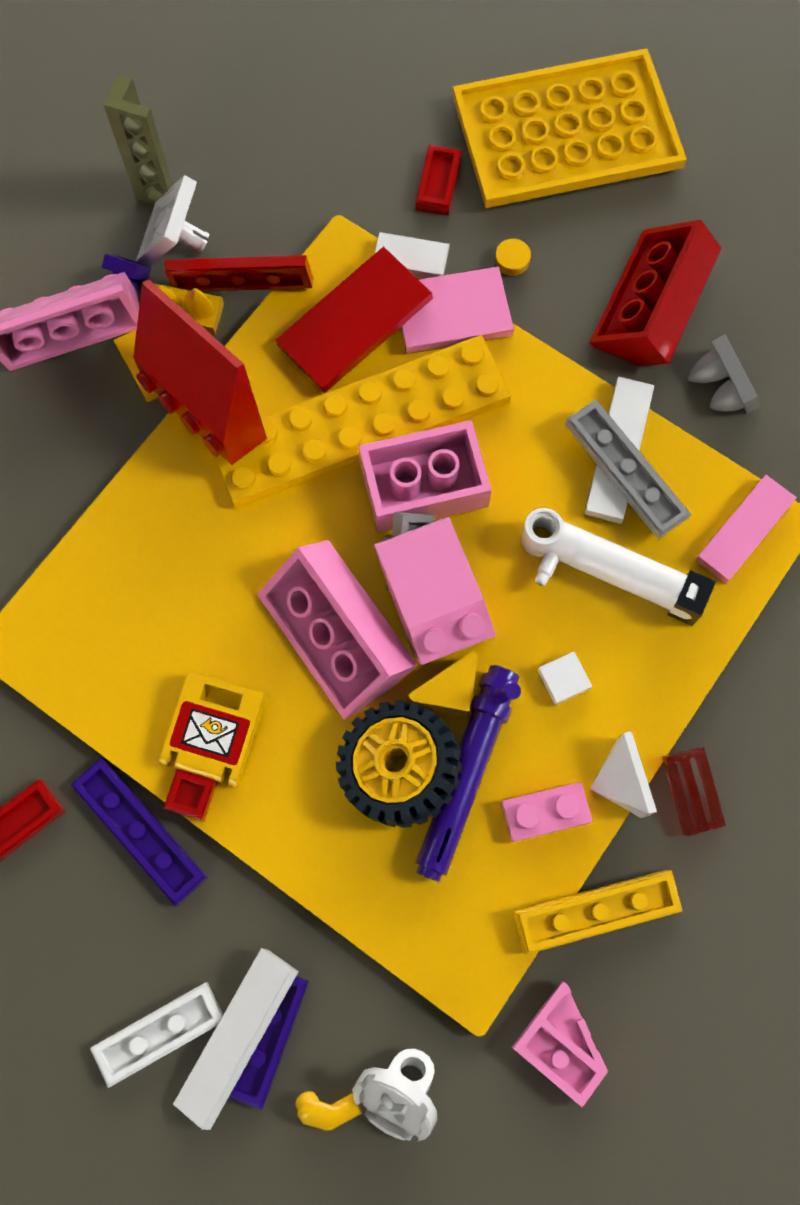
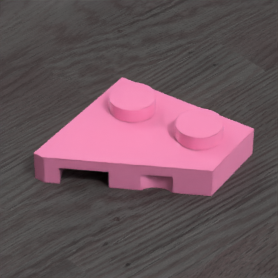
(562, 1046)

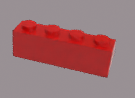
(657, 293)

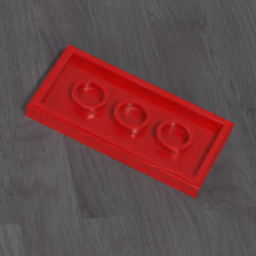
(354, 319)

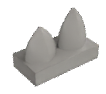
(724, 363)

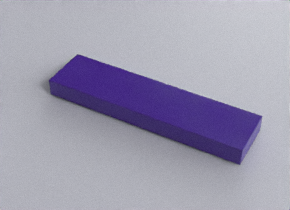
(139, 831)

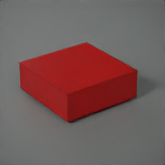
(190, 795)

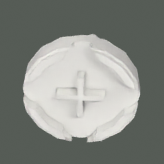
(395, 1102)

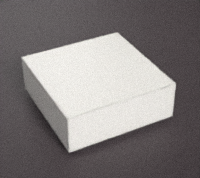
(564, 678)

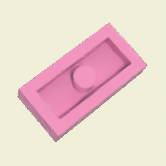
(546, 812)

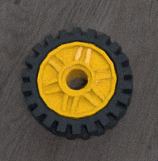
(423, 782)

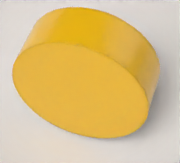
(512, 257)

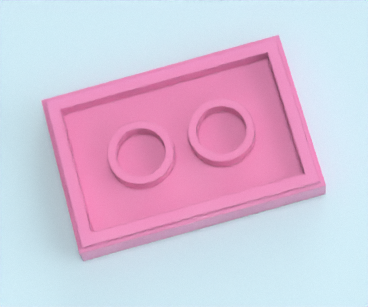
(460, 309)

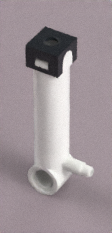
(679, 593)

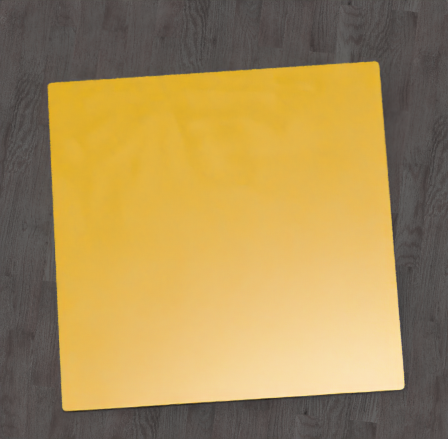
(170, 581)

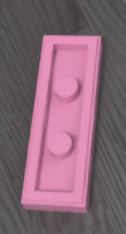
(745, 529)

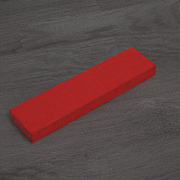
(240, 273)

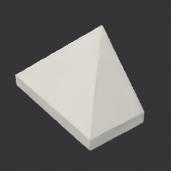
(624, 778)

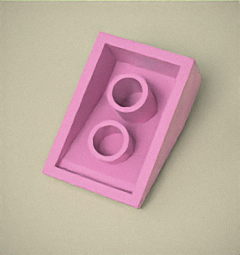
(434, 591)

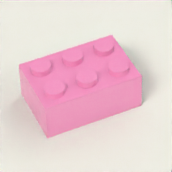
(426, 473)

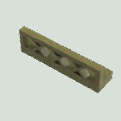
(137, 141)

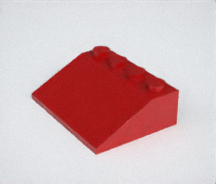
(195, 377)

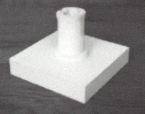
(168, 224)

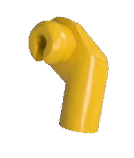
(323, 1115)

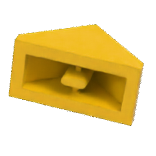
(450, 690)

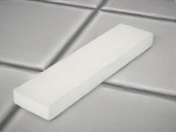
(629, 411)
(235, 1039)

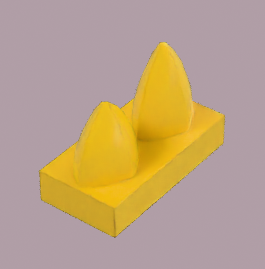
(202, 307)

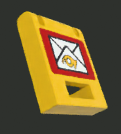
(210, 734)

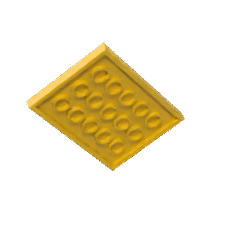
(567, 128)

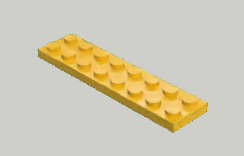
(394, 403)

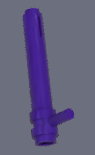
(489, 712)

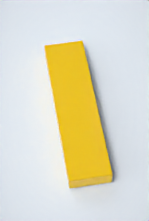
(597, 911)

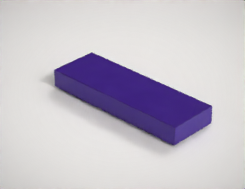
(260, 1071)

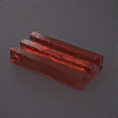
(679, 796)

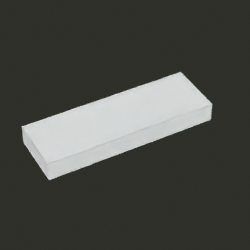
(157, 1034)

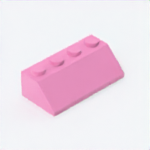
(68, 321)
(336, 628)

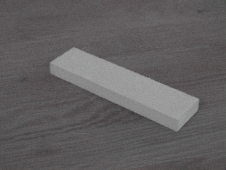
(627, 469)

